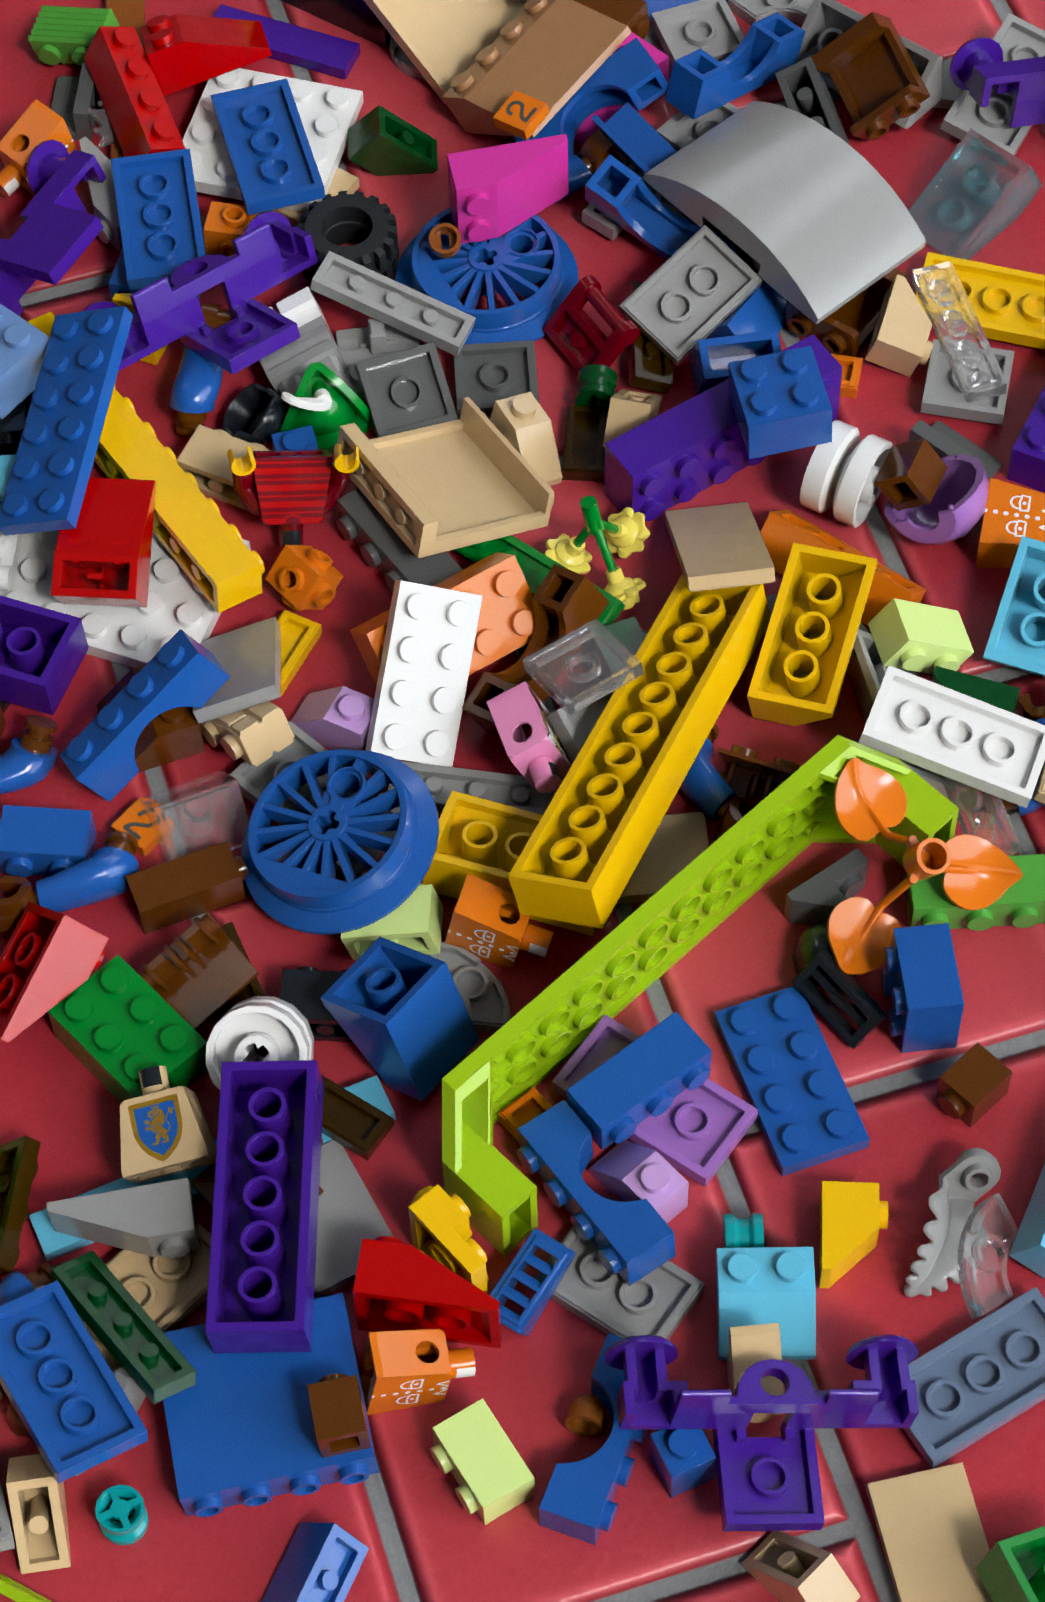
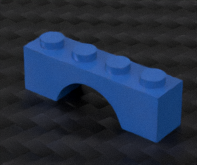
(624, 77)
(704, 84)
(631, 205)
(175, 677)
(628, 1234)
(582, 1491)

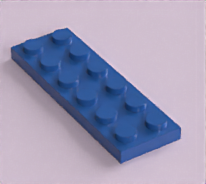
(65, 421)

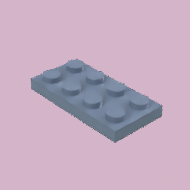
(979, 1379)

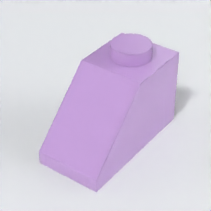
(336, 718)
(642, 1173)

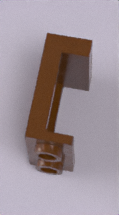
(873, 75)
(849, 327)

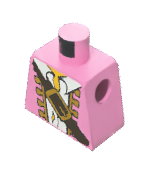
(541, 755)

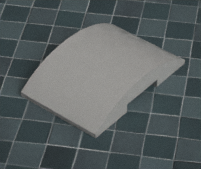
(793, 203)

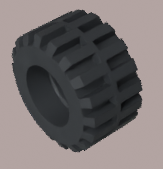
(353, 220)

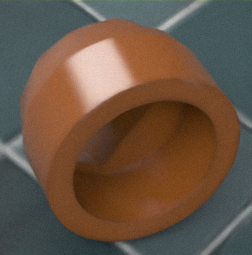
(436, 244)
(586, 1416)

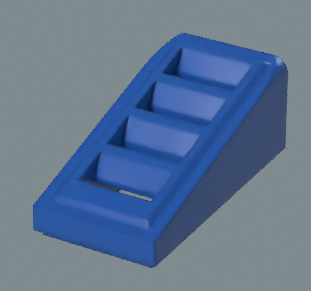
(533, 1307)

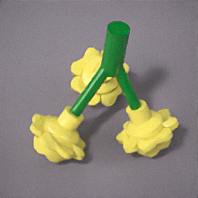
(624, 535)

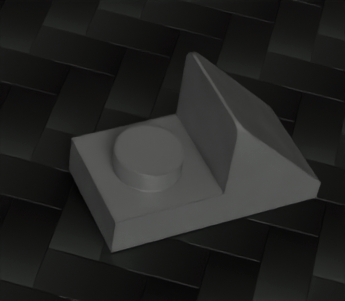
(821, 893)

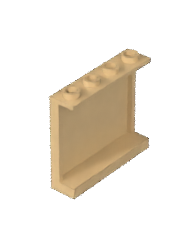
(444, 34)
(449, 483)

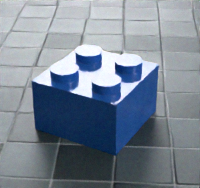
(780, 402)
(923, 988)

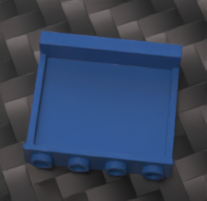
(250, 1419)

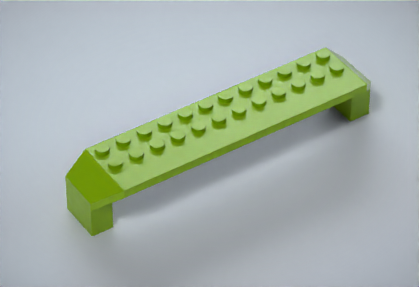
(635, 957)

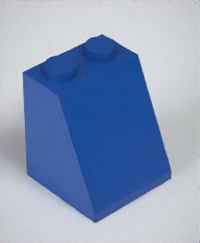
(403, 1016)

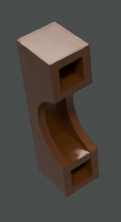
(560, 607)

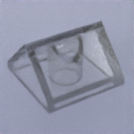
(198, 814)

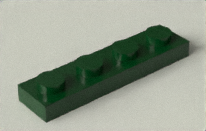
(124, 1327)

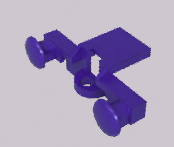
(980, 67)
(54, 222)
(263, 258)
(766, 1479)

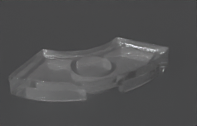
(984, 1256)

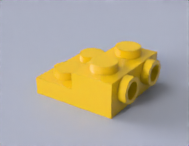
(443, 1232)

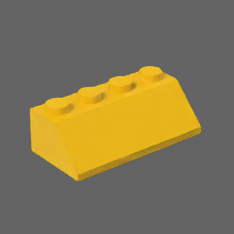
(810, 635)
(484, 842)

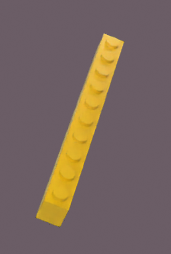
(183, 516)

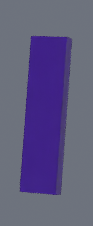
(302, 45)

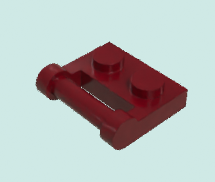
(580, 337)

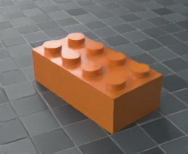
(504, 617)

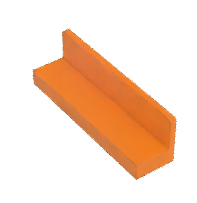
(786, 527)

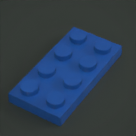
(267, 146)
(157, 214)
(791, 1080)
(63, 1384)

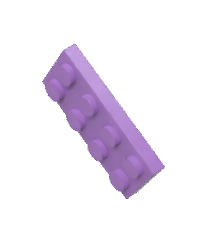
(697, 1127)

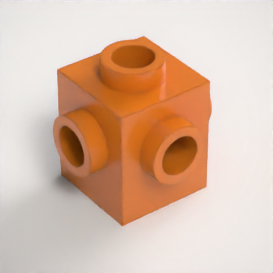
(224, 225)
(304, 577)

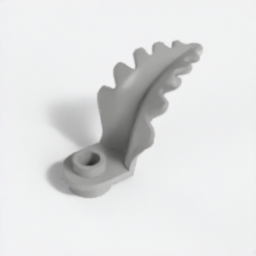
(952, 1206)

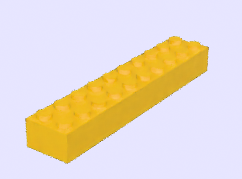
(638, 755)

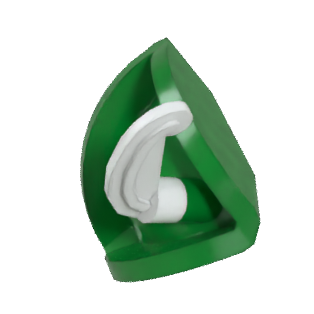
(326, 405)

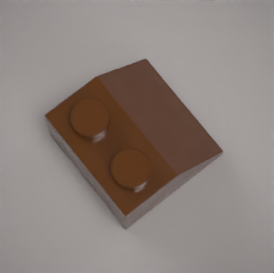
(167, 737)

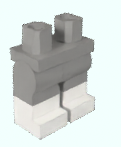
(316, 344)

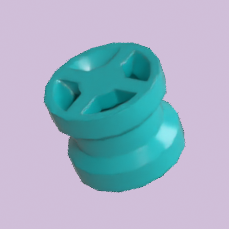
(743, 1231)
(117, 1504)

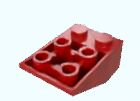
(110, 548)

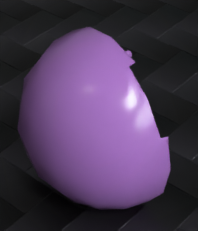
(954, 508)

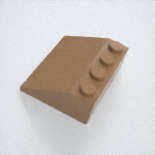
(539, 53)

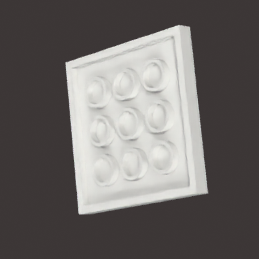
(324, 112)

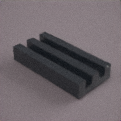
(852, 990)

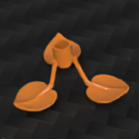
(973, 868)

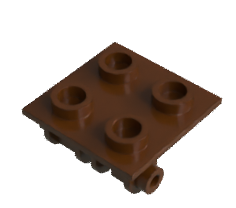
(745, 765)
(199, 971)

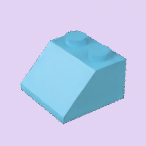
(768, 1288)

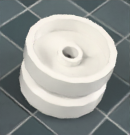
(845, 474)
(259, 1022)

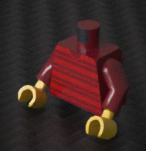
(291, 486)

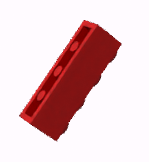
(131, 92)

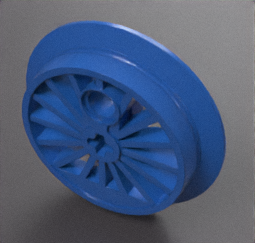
(494, 269)
(319, 903)

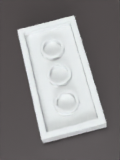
(423, 673)
(956, 736)

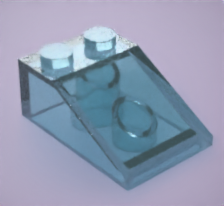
(973, 197)

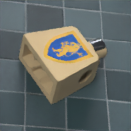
(163, 1130)

